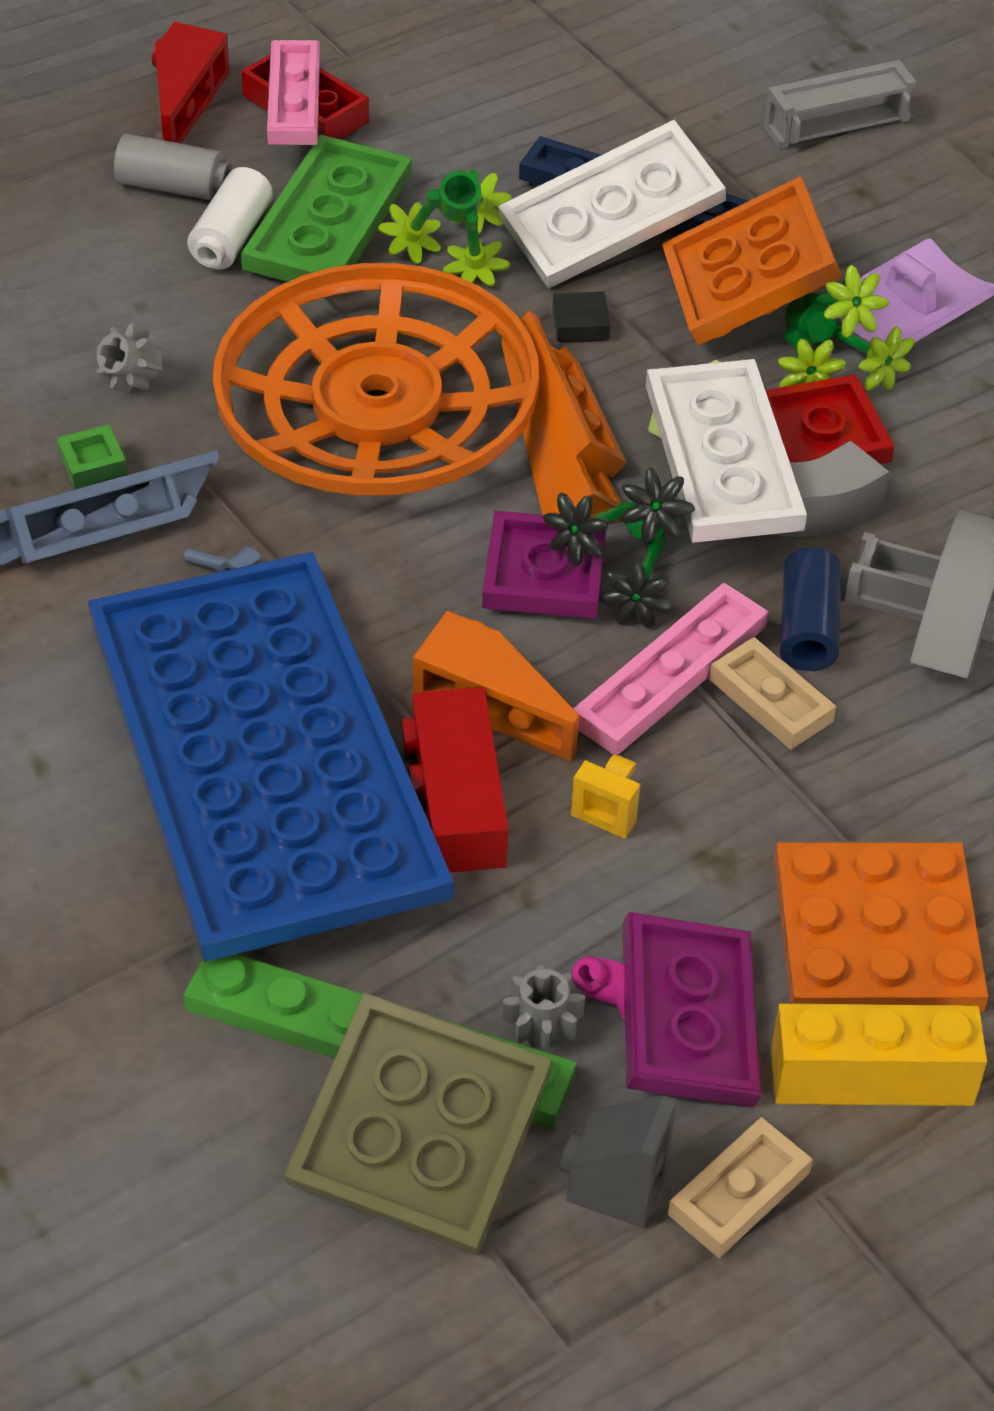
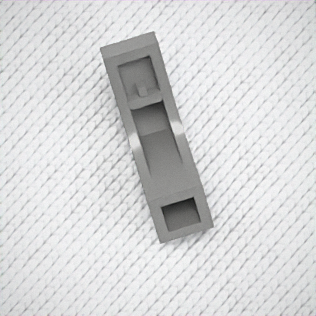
(839, 490)
(958, 598)

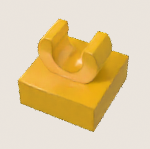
(607, 795)

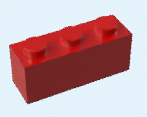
(458, 776)

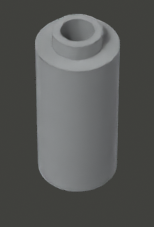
(169, 166)

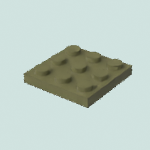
(419, 1123)

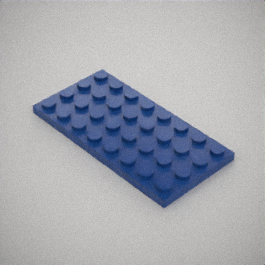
(266, 757)

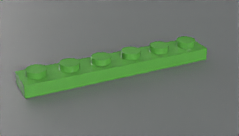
(316, 1015)

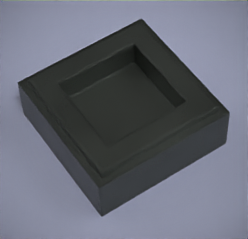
(581, 316)

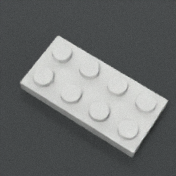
(612, 203)
(726, 449)

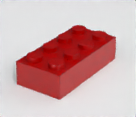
(340, 105)

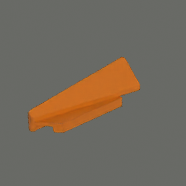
(567, 433)

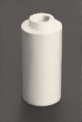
(230, 218)

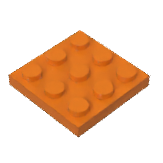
(750, 261)
(879, 924)

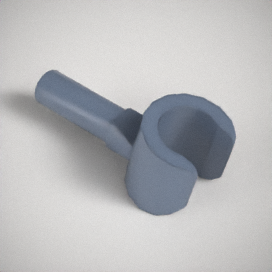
(243, 558)

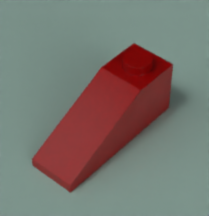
(190, 71)

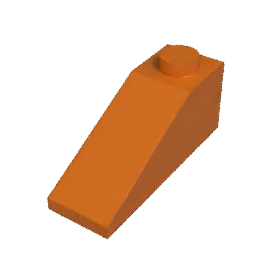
(518, 698)

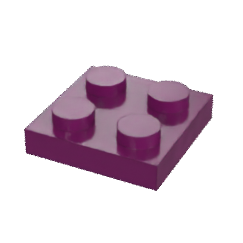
(532, 578)

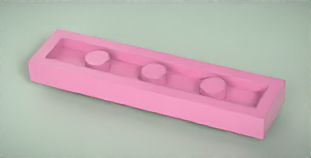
(668, 668)

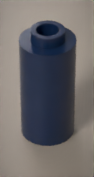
(811, 609)

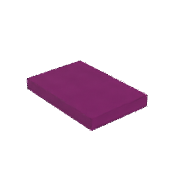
(690, 1010)

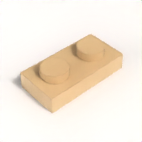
(772, 693)
(739, 1187)

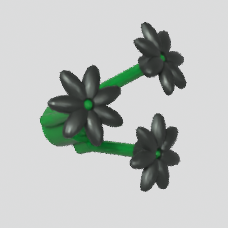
(647, 519)

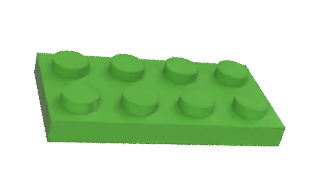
(327, 210)

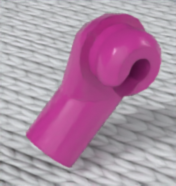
(600, 980)

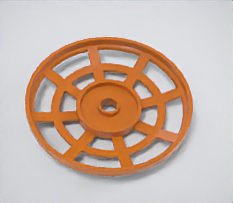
(348, 375)

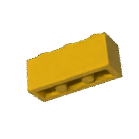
(877, 1054)

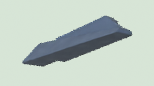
(103, 510)

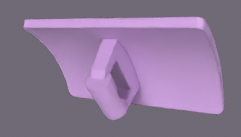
(922, 293)

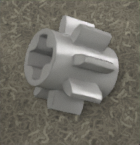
(129, 358)
(543, 1008)

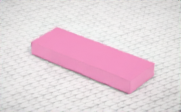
(293, 92)

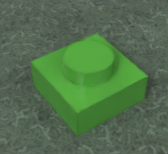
(91, 456)

